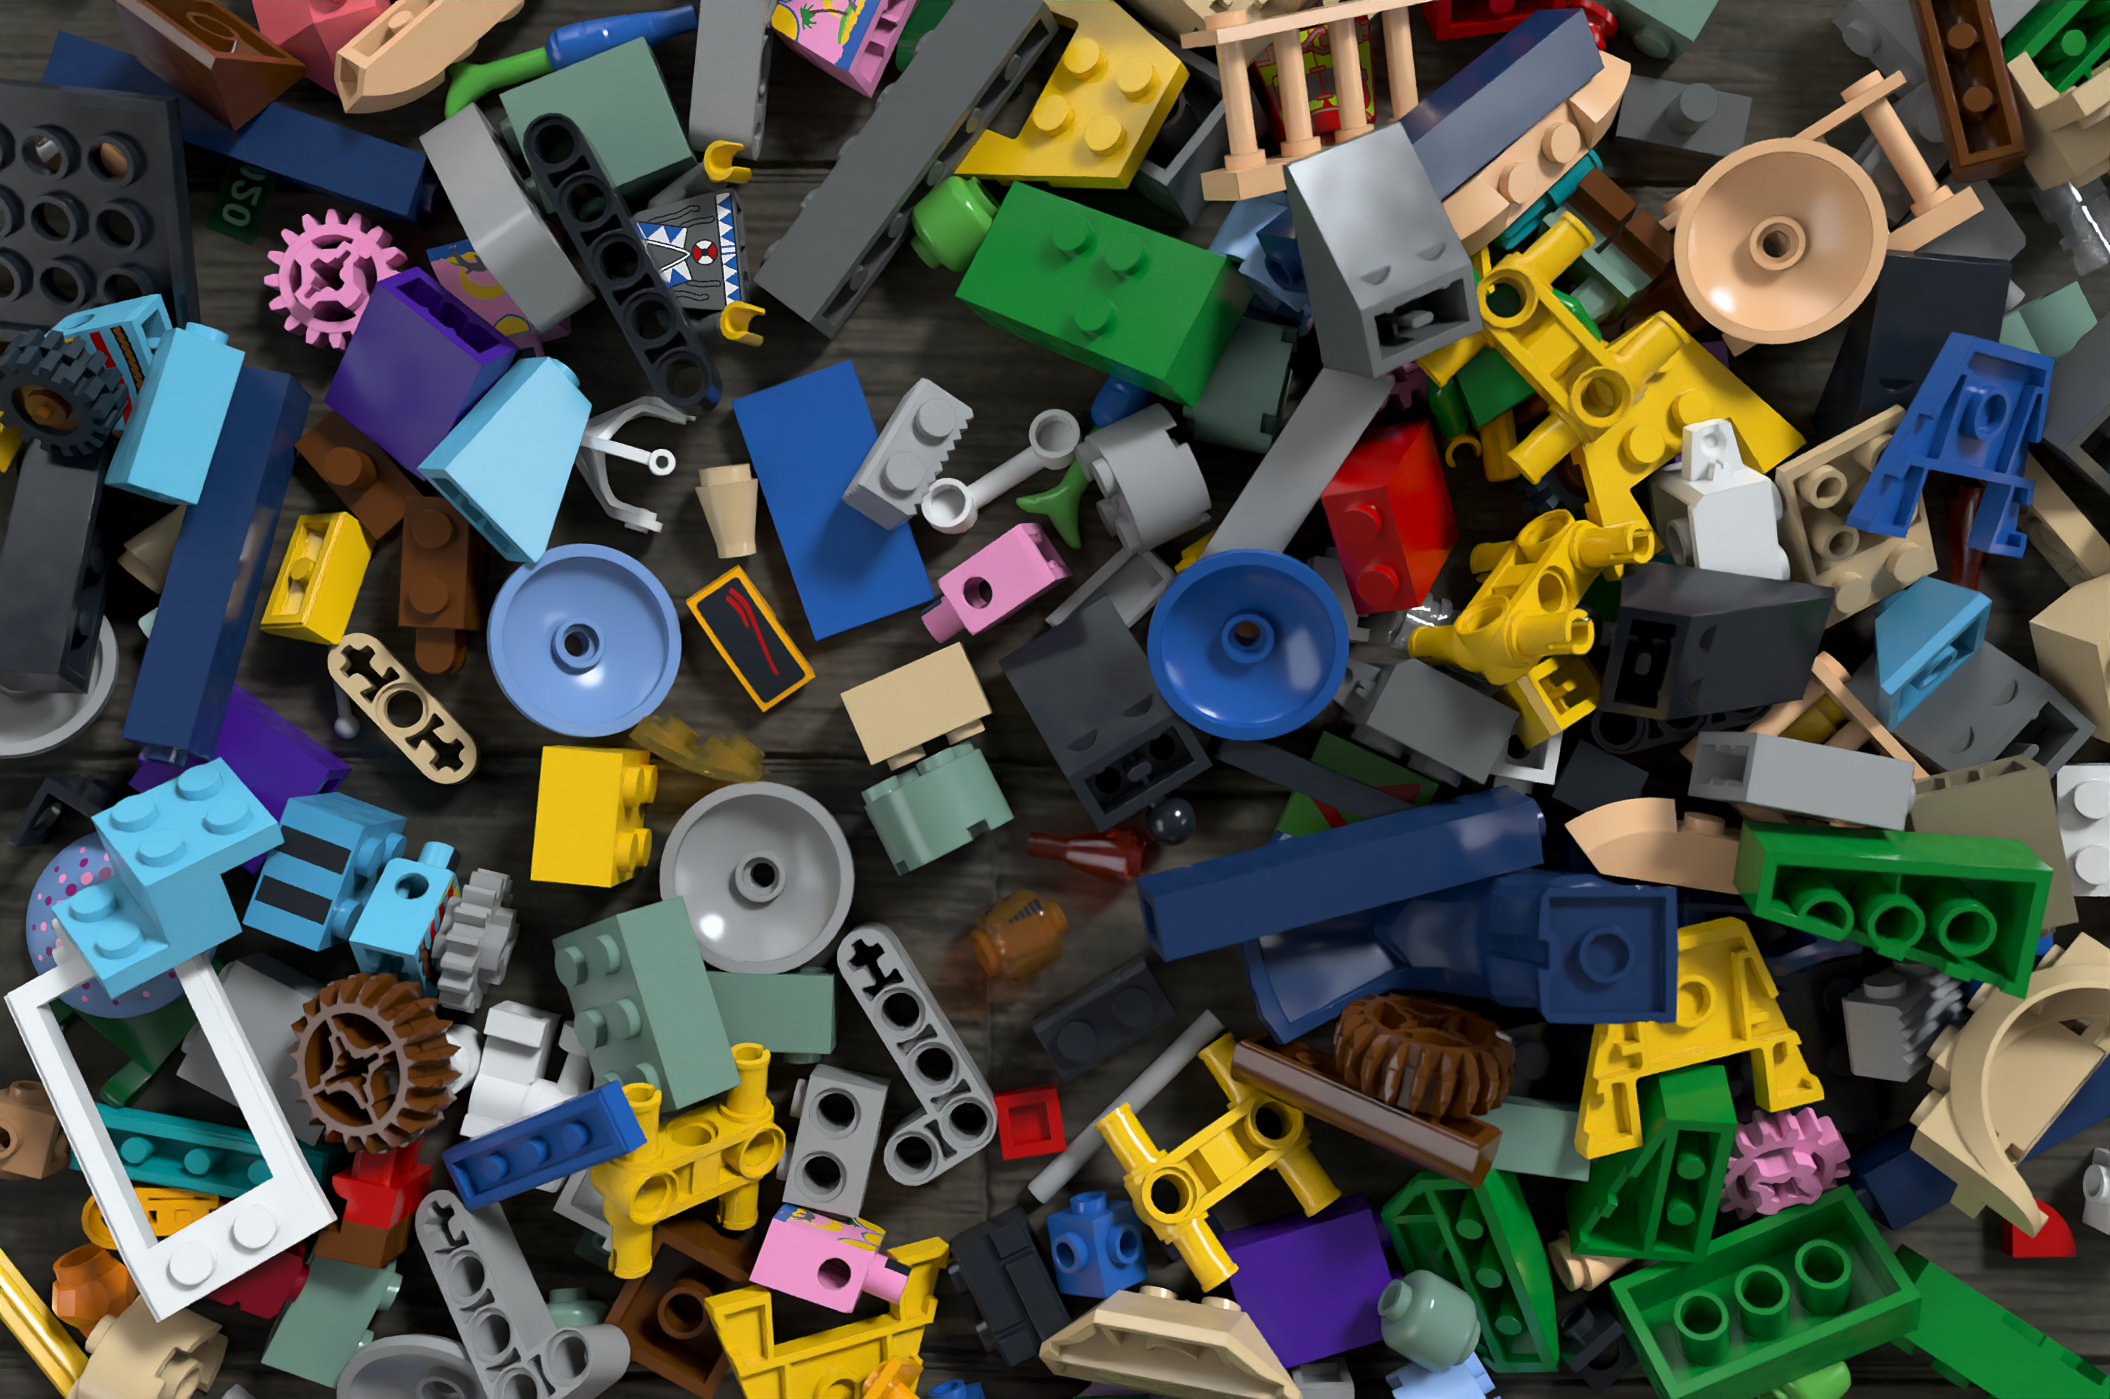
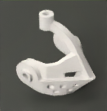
(596, 442)

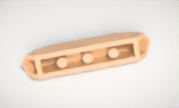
(410, 47)
(1537, 159)
(1648, 844)

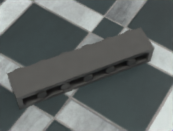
(903, 153)

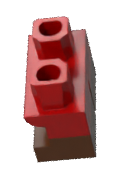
(379, 1209)

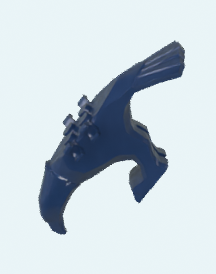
(1528, 938)

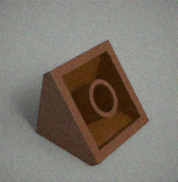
(209, 56)

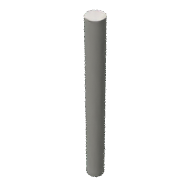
(1137, 1095)

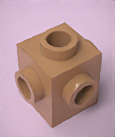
(30, 1133)

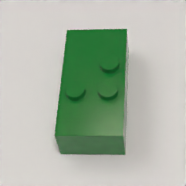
(1106, 292)
(1768, 1303)

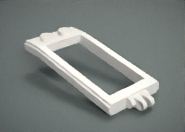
(227, 1239)

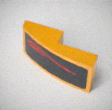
(750, 638)

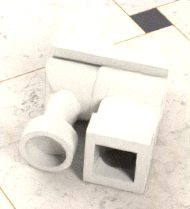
(514, 1069)

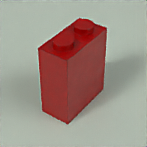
(1391, 517)

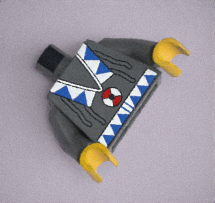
(702, 248)

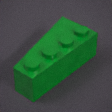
(1910, 895)

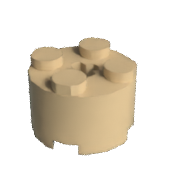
(150, 1359)

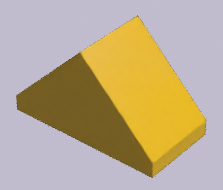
(1551, 697)

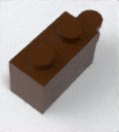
(442, 582)

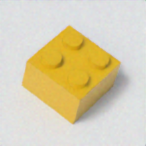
(592, 814)

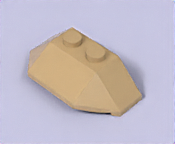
(1170, 1348)

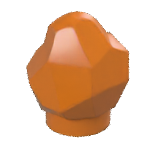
(90, 1287)

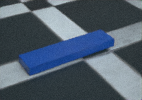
(544, 1146)

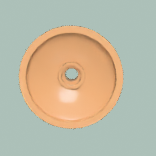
(1832, 231)

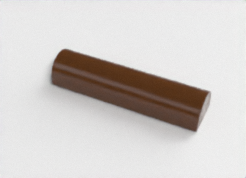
(1970, 87)
(1309, 1083)

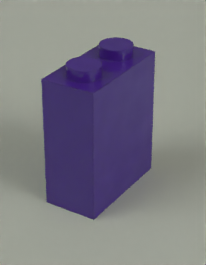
(416, 366)
(266, 755)
(1313, 1278)

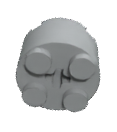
(1146, 480)

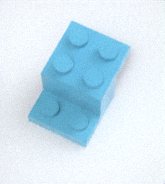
(168, 877)

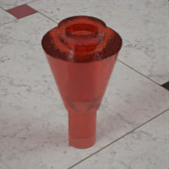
(1960, 517)
(1107, 855)

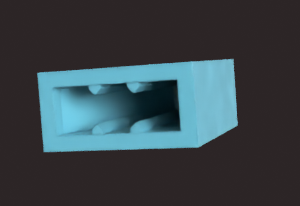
(177, 417)
(514, 456)

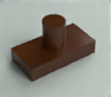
(360, 474)

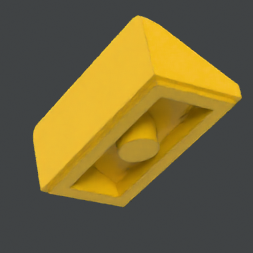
(319, 578)

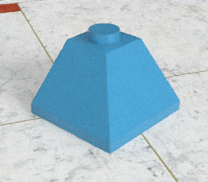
(1922, 642)

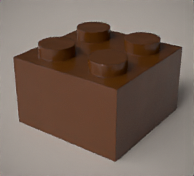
(666, 1308)

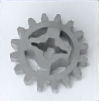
(475, 940)

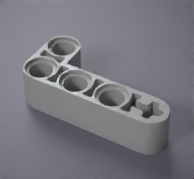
(731, 74)
(505, 219)
(1301, 462)
(905, 1042)
(496, 1293)

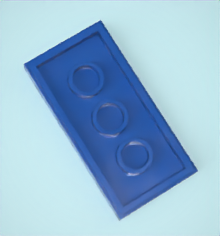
(805, 451)

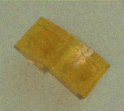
(719, 758)

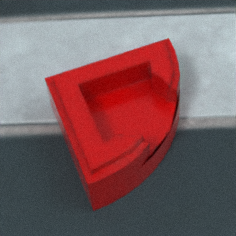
(2051, 1241)

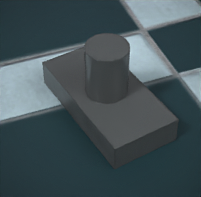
(1680, 119)

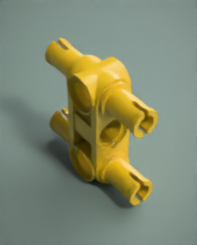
(1557, 350)
(1531, 596)
(690, 1160)
(1215, 1165)

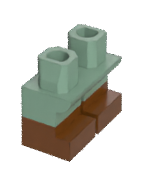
(1628, 253)

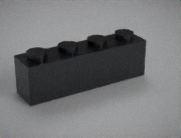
(57, 567)

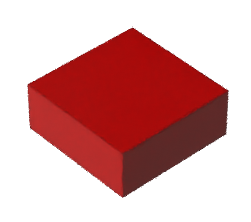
(1030, 1121)

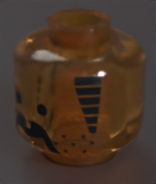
(1019, 936)

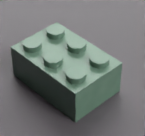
(647, 1004)

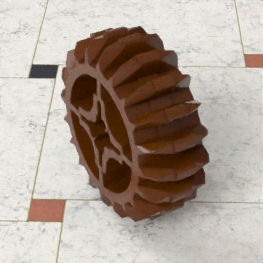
(1424, 1055)
(373, 1062)

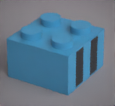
(324, 869)

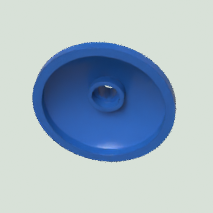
(1253, 683)

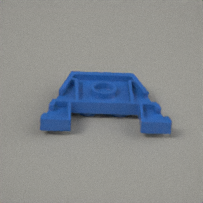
(1971, 422)

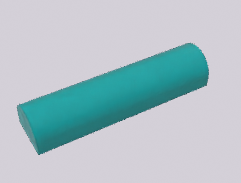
(200, 1153)

